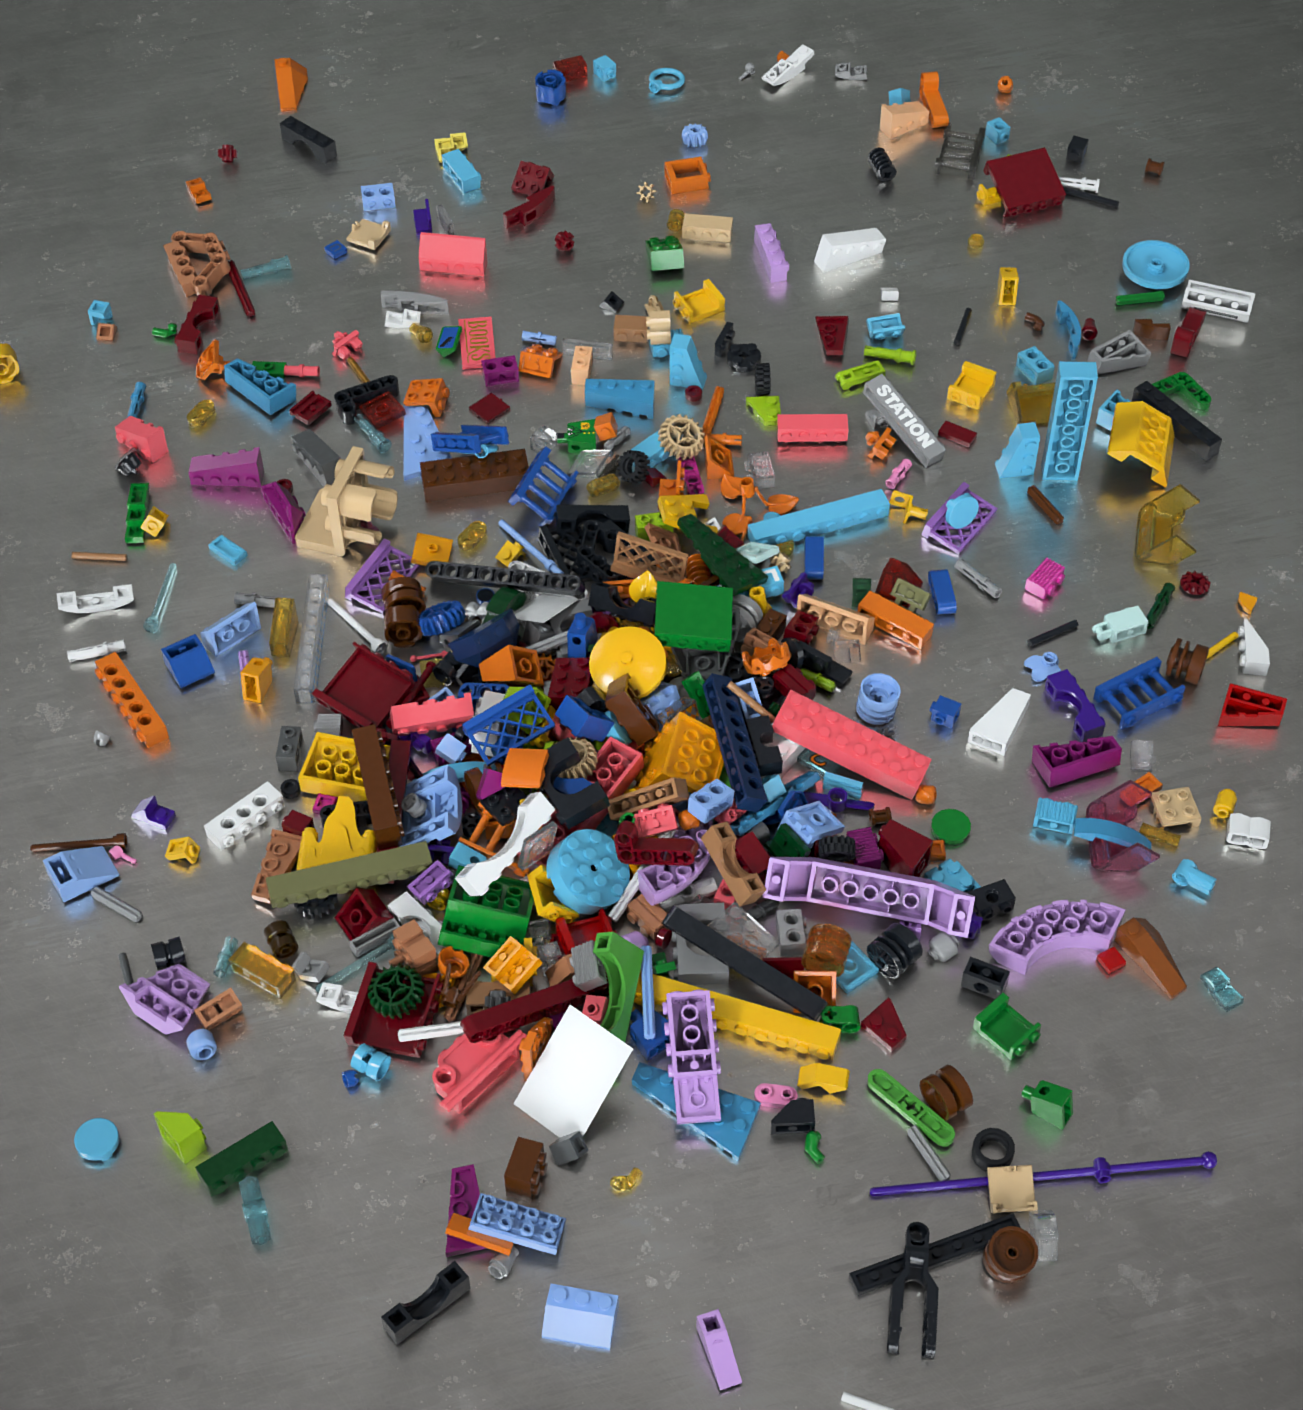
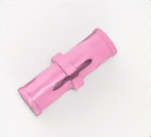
(898, 473)

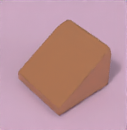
(106, 331)

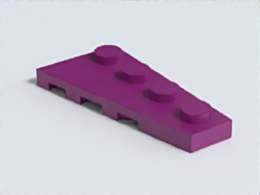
(463, 1201)

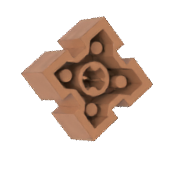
(414, 949)

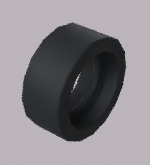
(993, 1134)

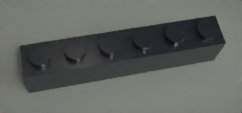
(1185, 426)

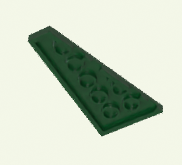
(721, 558)

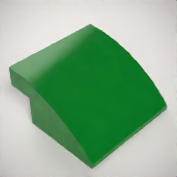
(488, 920)

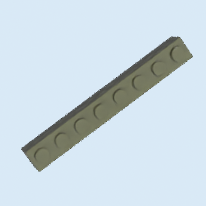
(348, 874)

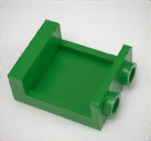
(1006, 1028)

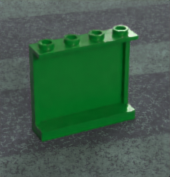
(693, 616)

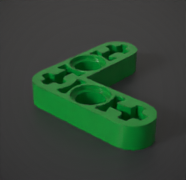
(1183, 382)

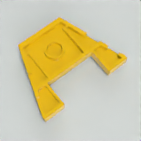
(676, 506)

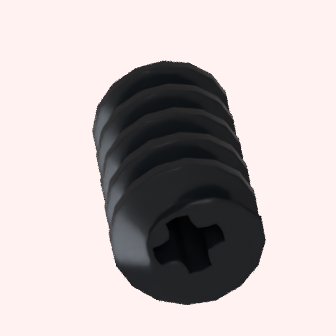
(881, 164)

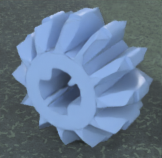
(694, 135)

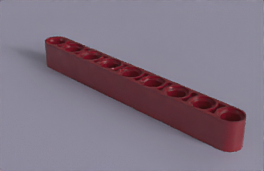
(526, 1010)

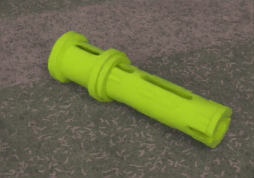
(898, 355)

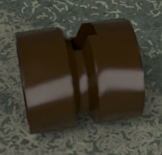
(280, 939)

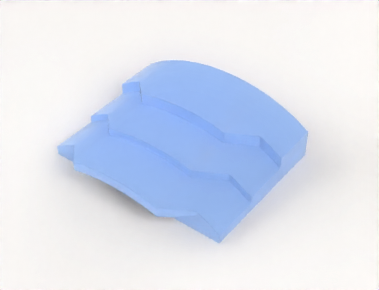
(443, 811)

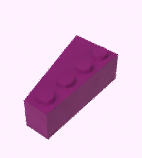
(228, 469)
(1075, 760)

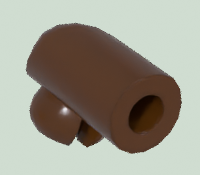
(1038, 322)

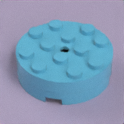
(587, 871)

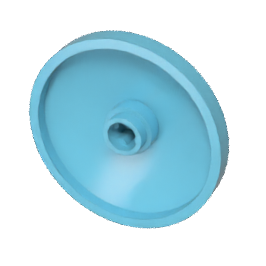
(1155, 264)

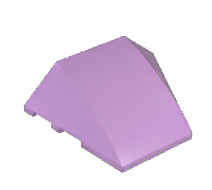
(166, 998)

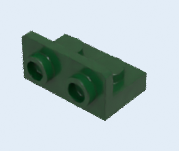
(787, 844)

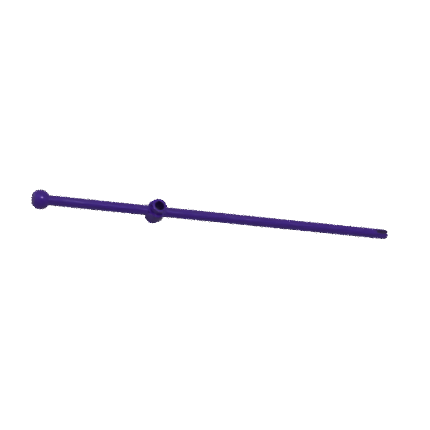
(1100, 1169)

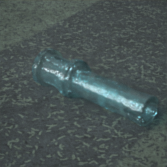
(272, 266)
(375, 436)

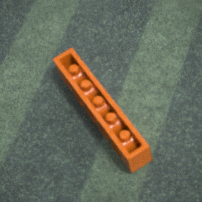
(131, 700)

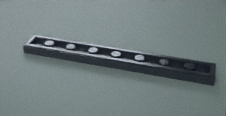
(940, 1253)

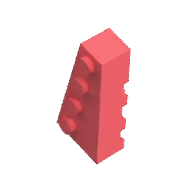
(431, 715)

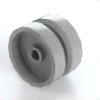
(749, 614)

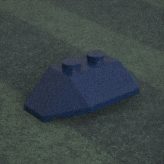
(486, 639)

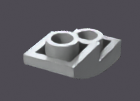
(845, 71)

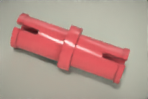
(301, 370)

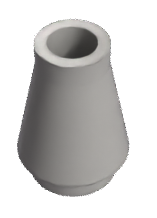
(502, 1263)

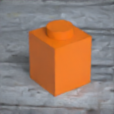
(606, 426)

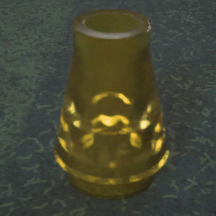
(422, 333)

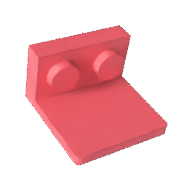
(656, 821)

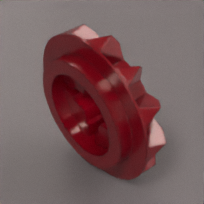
(1192, 587)

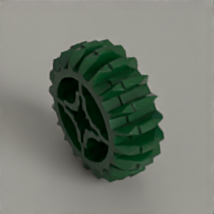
(391, 985)

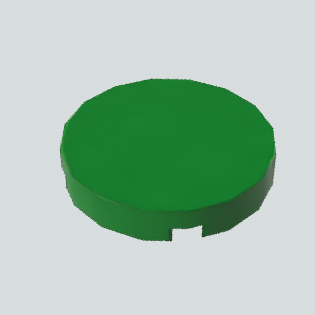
(951, 826)

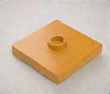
(431, 548)

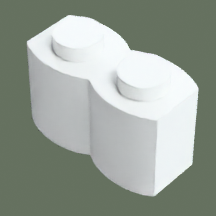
(1248, 831)

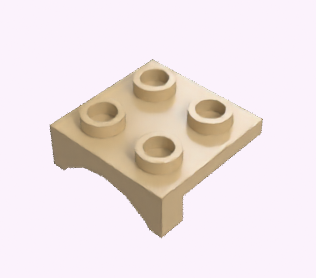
(369, 233)
(1175, 807)
(1011, 1189)

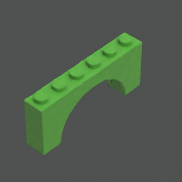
(623, 965)

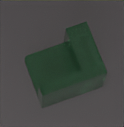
(860, 588)

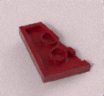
(833, 333)

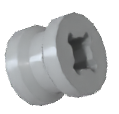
(414, 805)

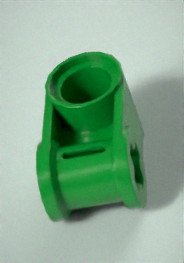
(842, 1017)

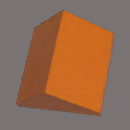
(717, 459)
(819, 982)

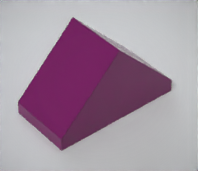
(489, 783)

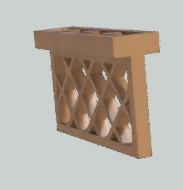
(632, 568)

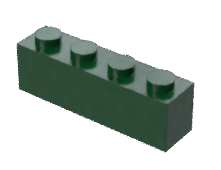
(241, 1158)

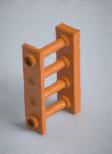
(488, 851)

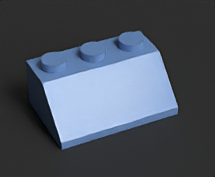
(231, 629)
(580, 1316)

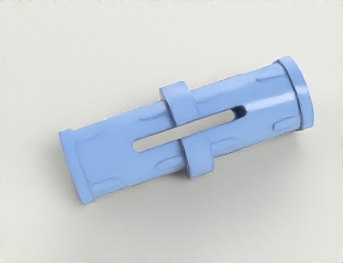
(539, 338)

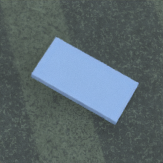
(517, 1223)

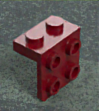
(531, 178)

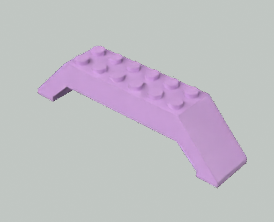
(870, 892)

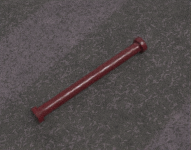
(420, 682)

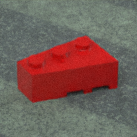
(1251, 708)

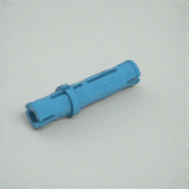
(137, 399)

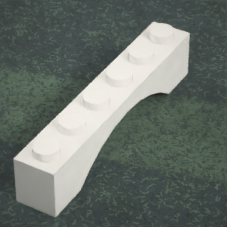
(530, 817)

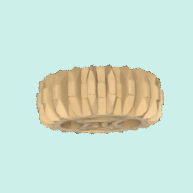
(691, 442)
(588, 760)

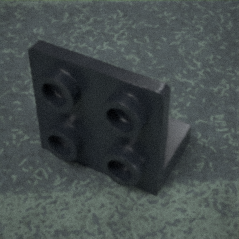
(504, 804)

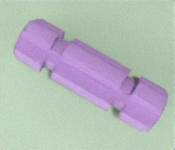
(243, 659)

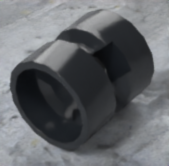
(446, 669)
(168, 953)

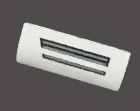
(1218, 300)

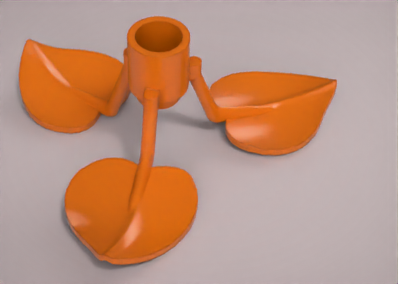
(734, 486)

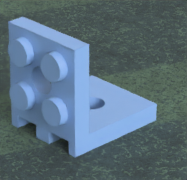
(661, 699)
(812, 822)

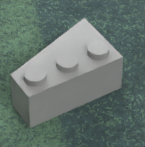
(1120, 354)

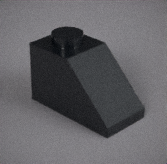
(795, 1118)

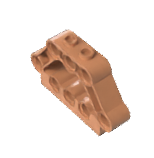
(197, 243)

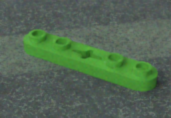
(899, 1097)

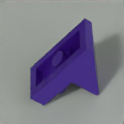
(419, 741)
(153, 814)

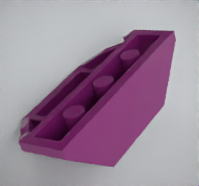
(284, 508)

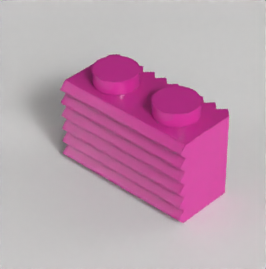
(1045, 578)

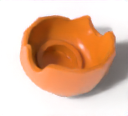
(458, 959)

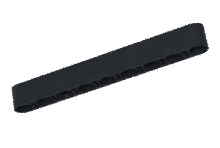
(512, 581)
(744, 963)

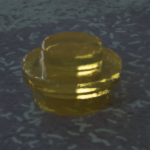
(976, 241)

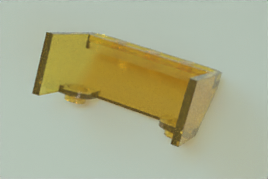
(1156, 524)

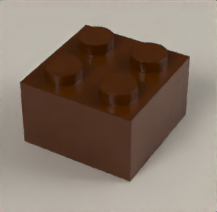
(525, 1169)

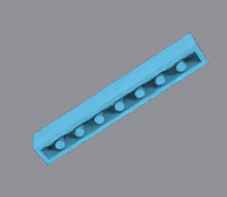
(820, 519)

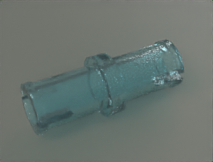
(223, 956)

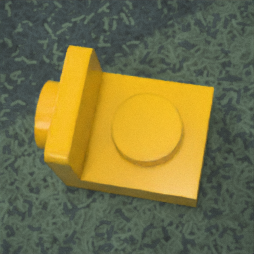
(987, 196)
(154, 521)
(183, 848)

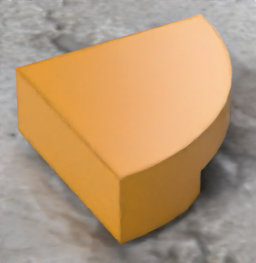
(1247, 602)

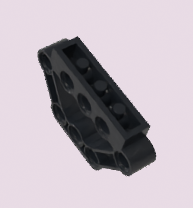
(596, 565)

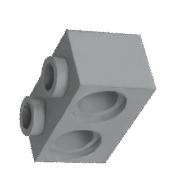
(788, 932)

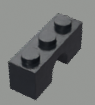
(767, 758)

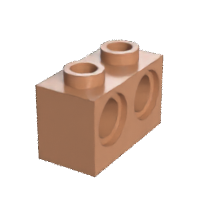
(218, 1009)

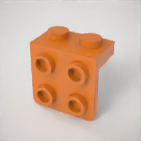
(428, 392)

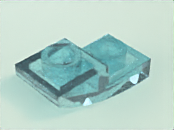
(1219, 987)

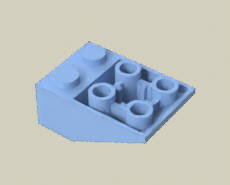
(79, 870)

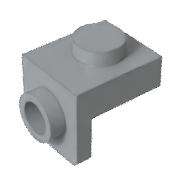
(310, 969)

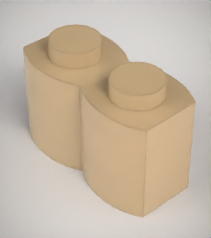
(659, 327)

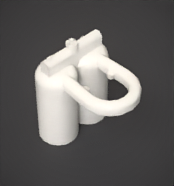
(473, 610)

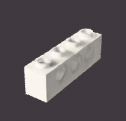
(244, 816)

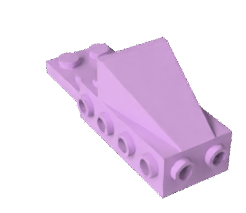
(693, 1055)

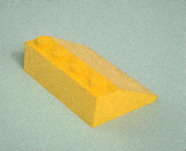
(333, 768)

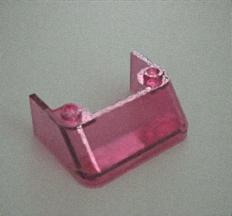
(1120, 807)

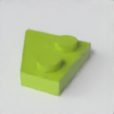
(765, 408)

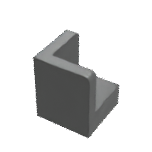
(568, 1148)

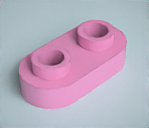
(775, 1096)

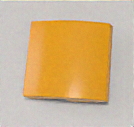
(512, 965)

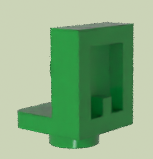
(660, 964)

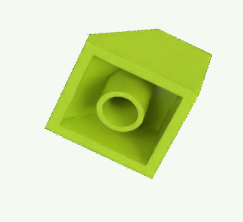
(181, 1134)

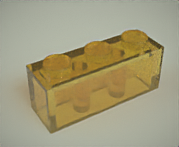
(262, 969)

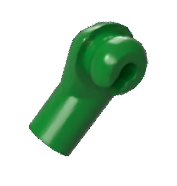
(172, 330)
(811, 1144)

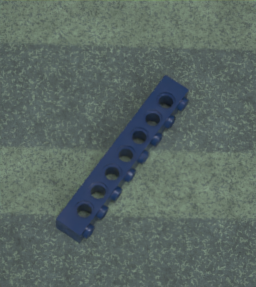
(734, 744)

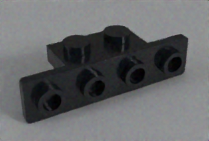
(824, 664)

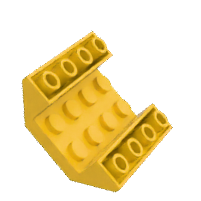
(1145, 435)

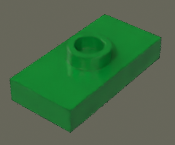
(275, 369)

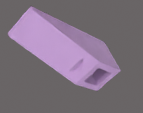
(718, 1349)

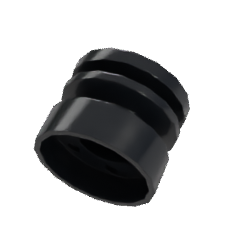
(894, 950)

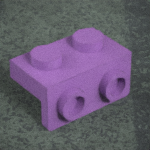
(431, 882)

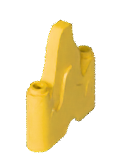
(339, 838)

